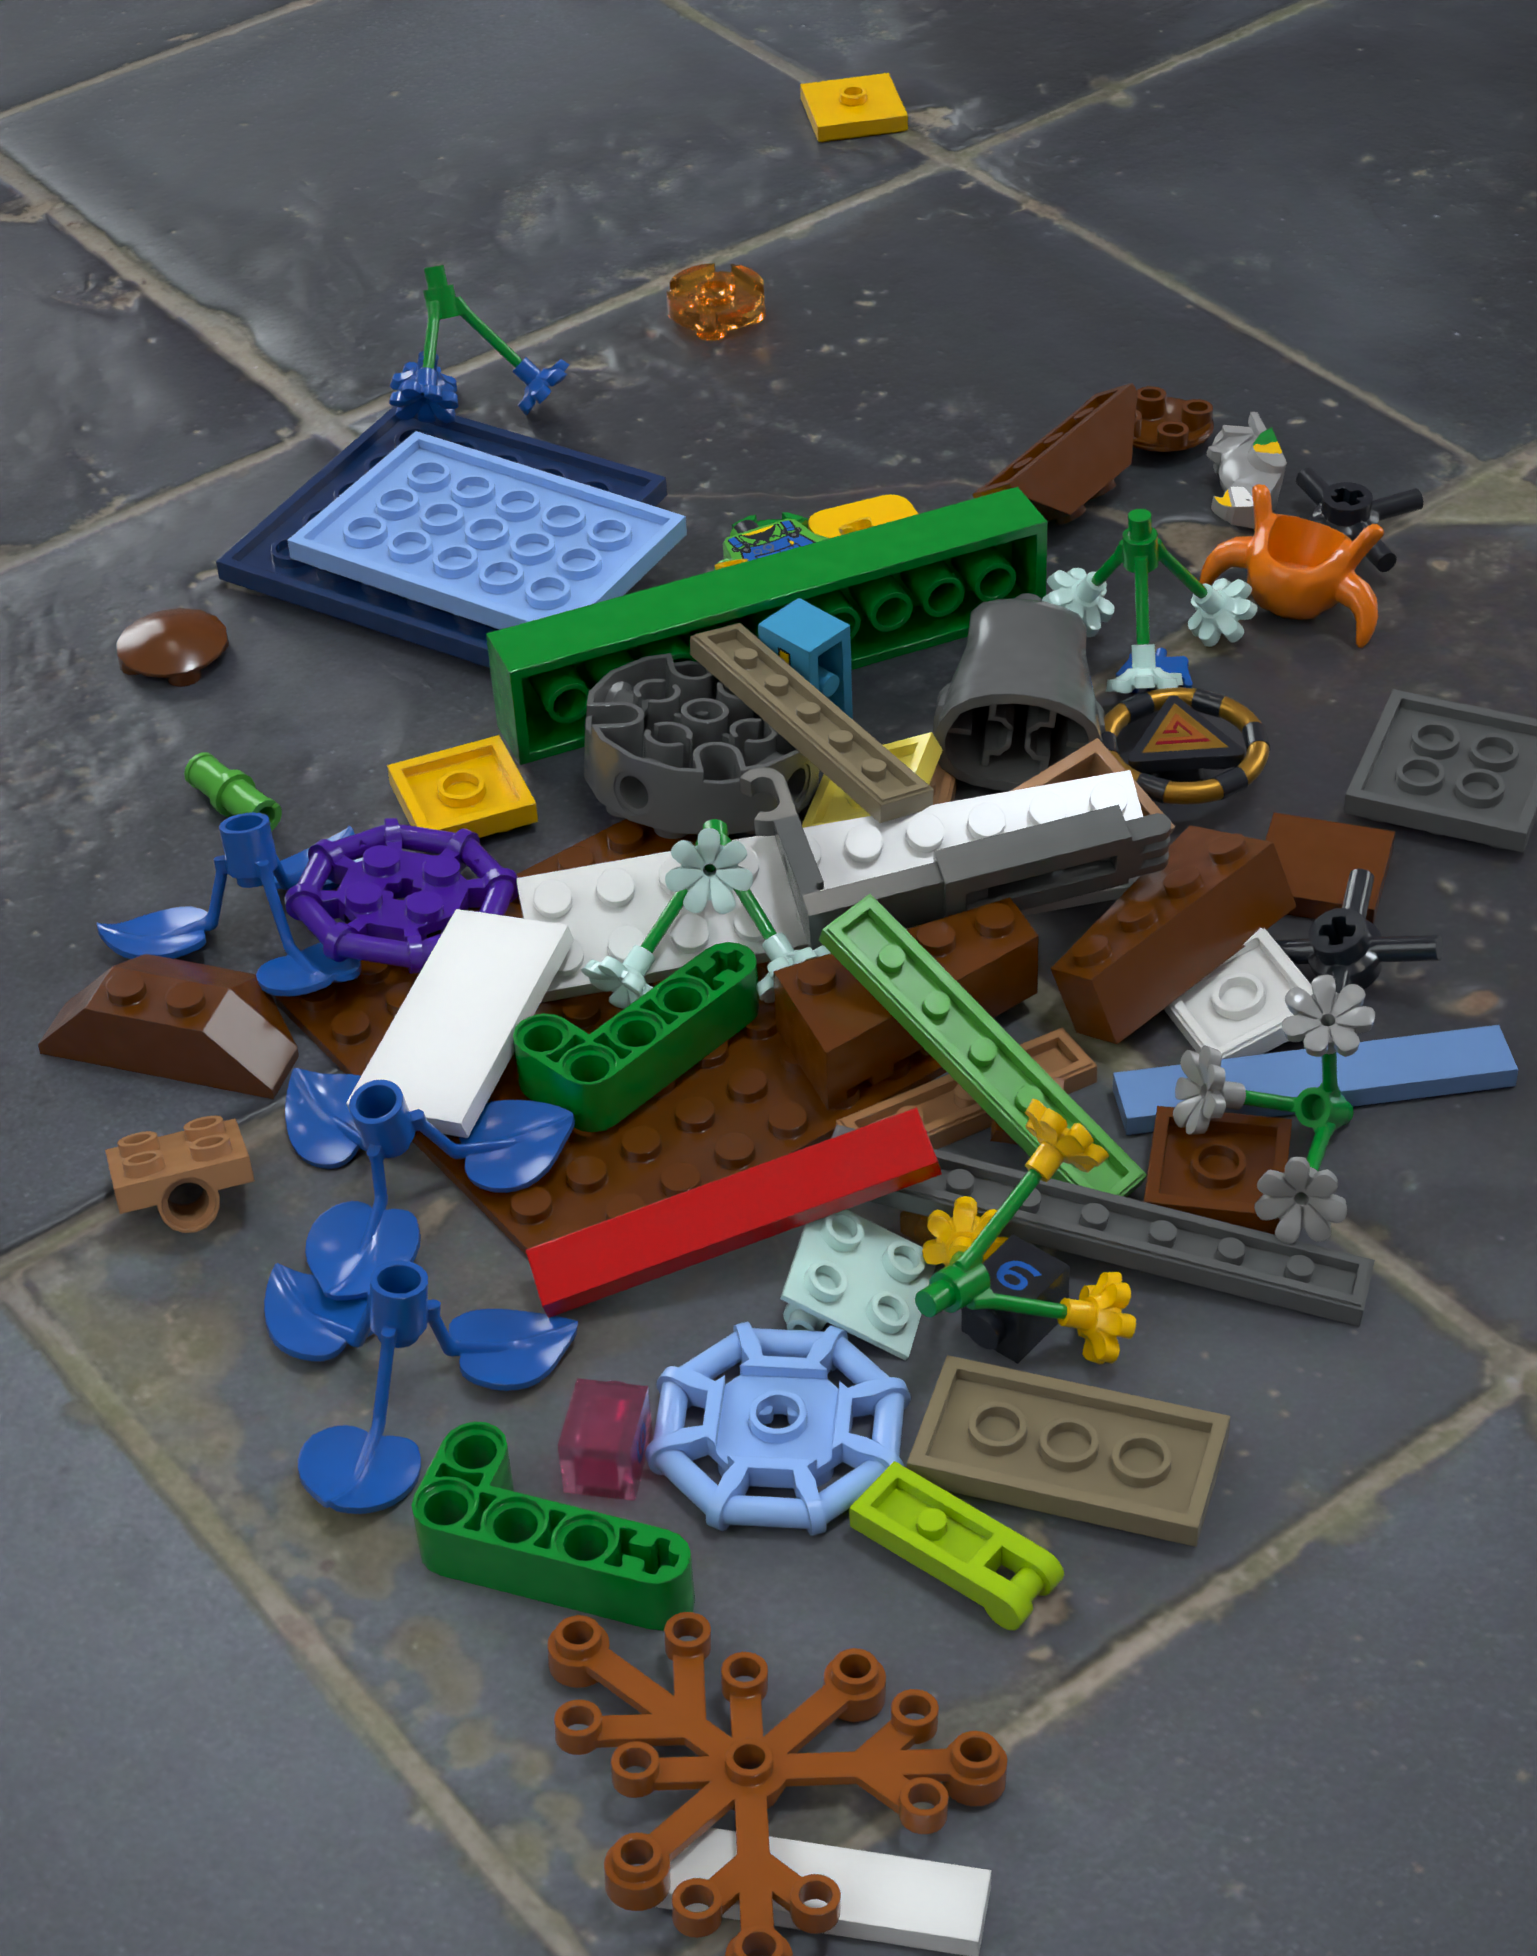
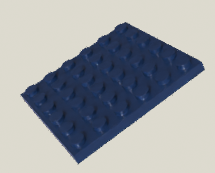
(263, 557)

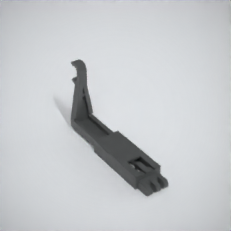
(1025, 864)

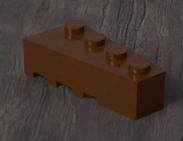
(1171, 931)
(849, 1037)

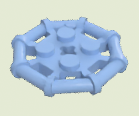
(789, 1377)

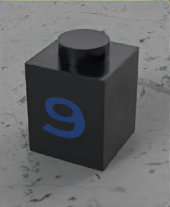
(1022, 1272)

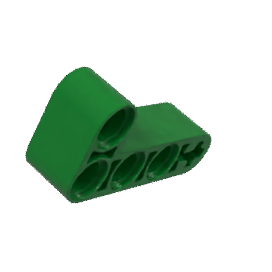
(644, 1045)
(542, 1549)

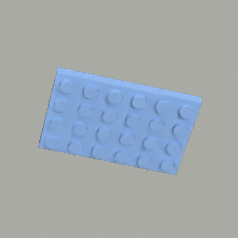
(485, 535)

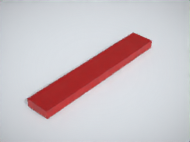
(732, 1212)

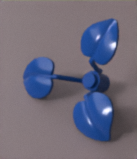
(253, 862)
(504, 1153)
(496, 1350)

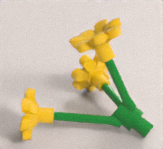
(969, 1240)

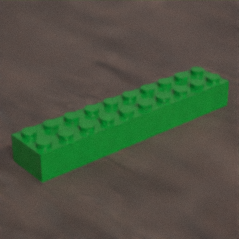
(892, 583)

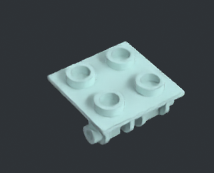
(857, 1281)

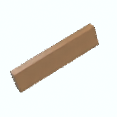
(953, 1114)

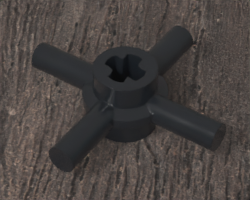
(1352, 508)
(1352, 947)

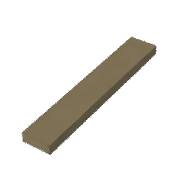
(812, 723)

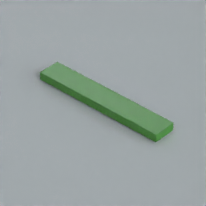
(965, 1038)

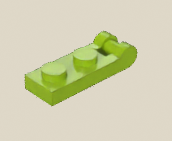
(956, 1544)

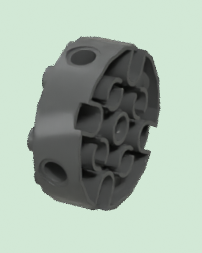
(673, 747)

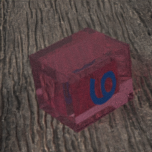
(605, 1439)

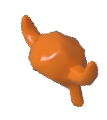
(1300, 566)

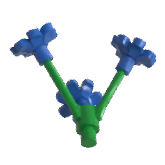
(432, 394)

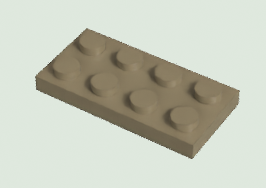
(1071, 1450)

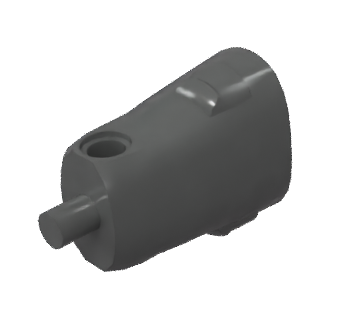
(1017, 694)

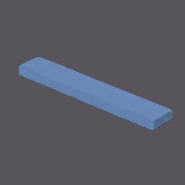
(1374, 1074)

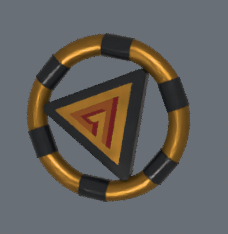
(1185, 743)

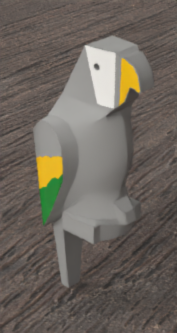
(1243, 460)

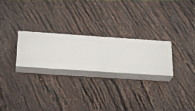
(881, 1894)

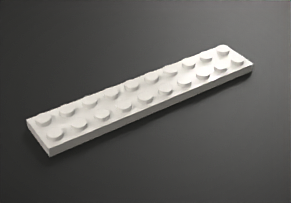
(620, 900)

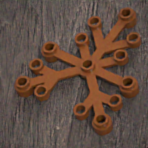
(752, 1771)

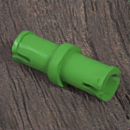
(229, 790)

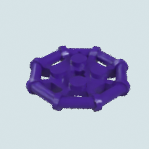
(432, 887)

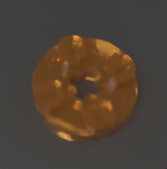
(716, 300)

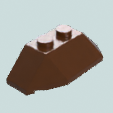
(1075, 458)
(178, 1025)

